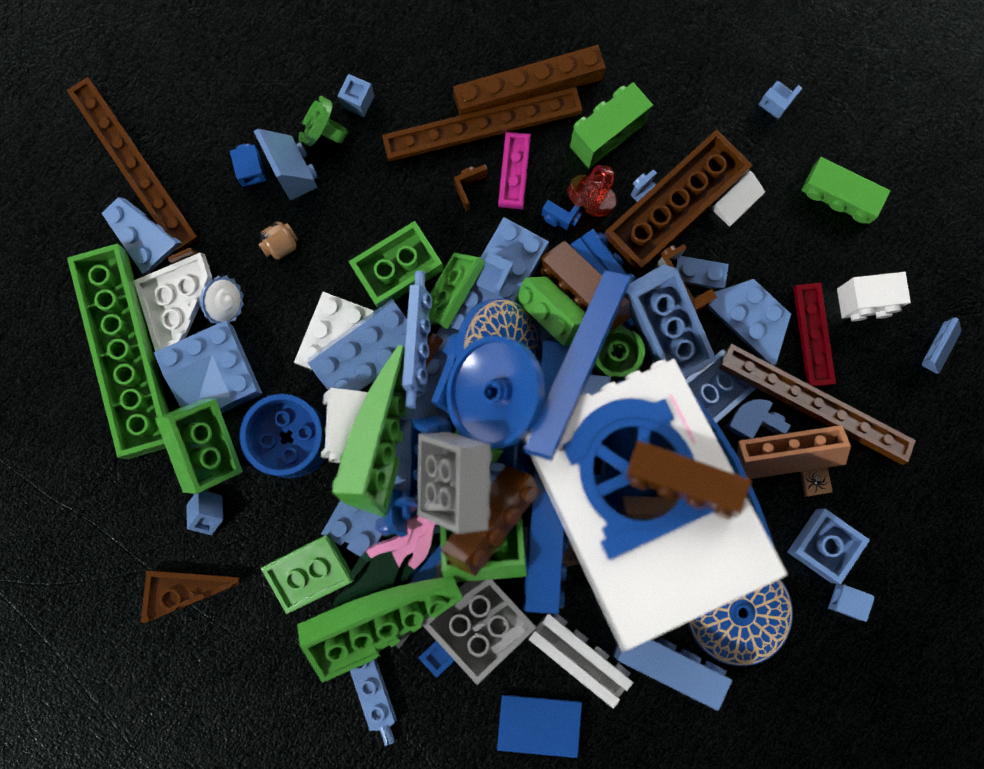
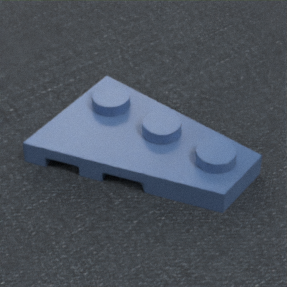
(142, 239)

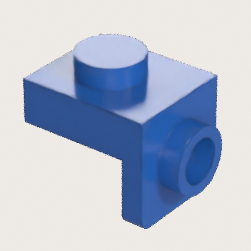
(556, 215)

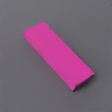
(514, 170)

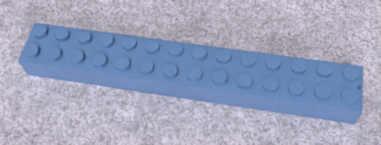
(508, 242)

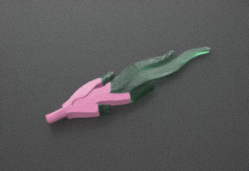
(386, 560)

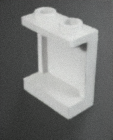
(341, 414)

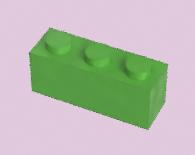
(845, 191)
(551, 308)

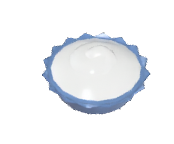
(221, 300)

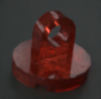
(594, 191)

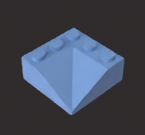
(208, 368)

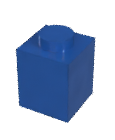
(247, 165)

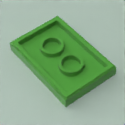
(453, 288)
(307, 573)

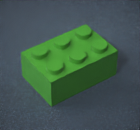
(610, 124)
(392, 263)
(199, 445)
(505, 562)

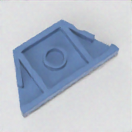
(753, 317)

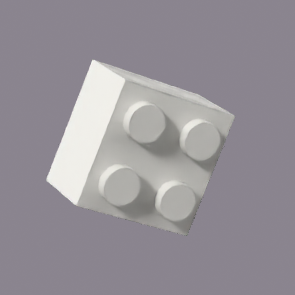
(873, 296)

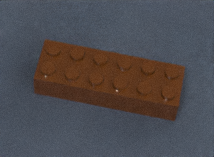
(677, 201)

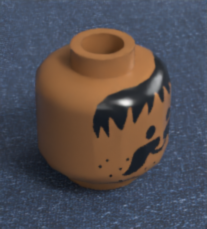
(278, 240)

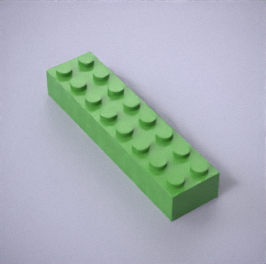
(120, 349)

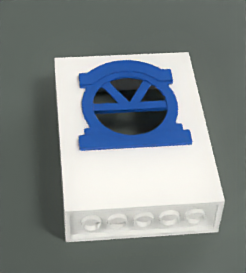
(661, 568)

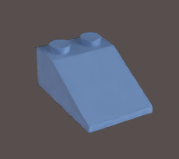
(287, 162)
(717, 389)

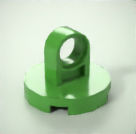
(318, 124)

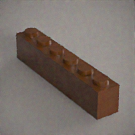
(531, 80)

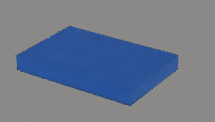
(539, 726)

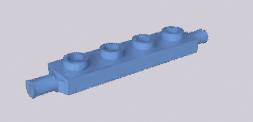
(416, 340)
(374, 699)

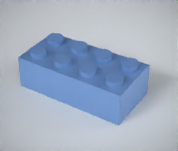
(668, 320)
(362, 350)
(678, 670)

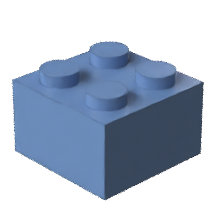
(828, 546)

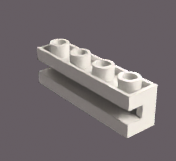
(579, 659)

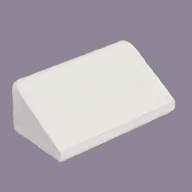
(739, 199)

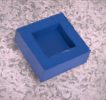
(436, 659)

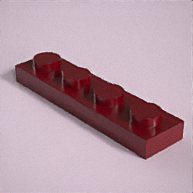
(814, 335)

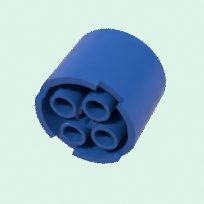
(264, 434)

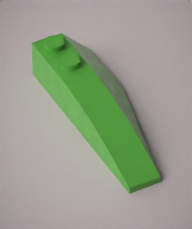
(369, 457)
(367, 625)

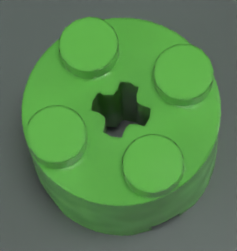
(622, 343)

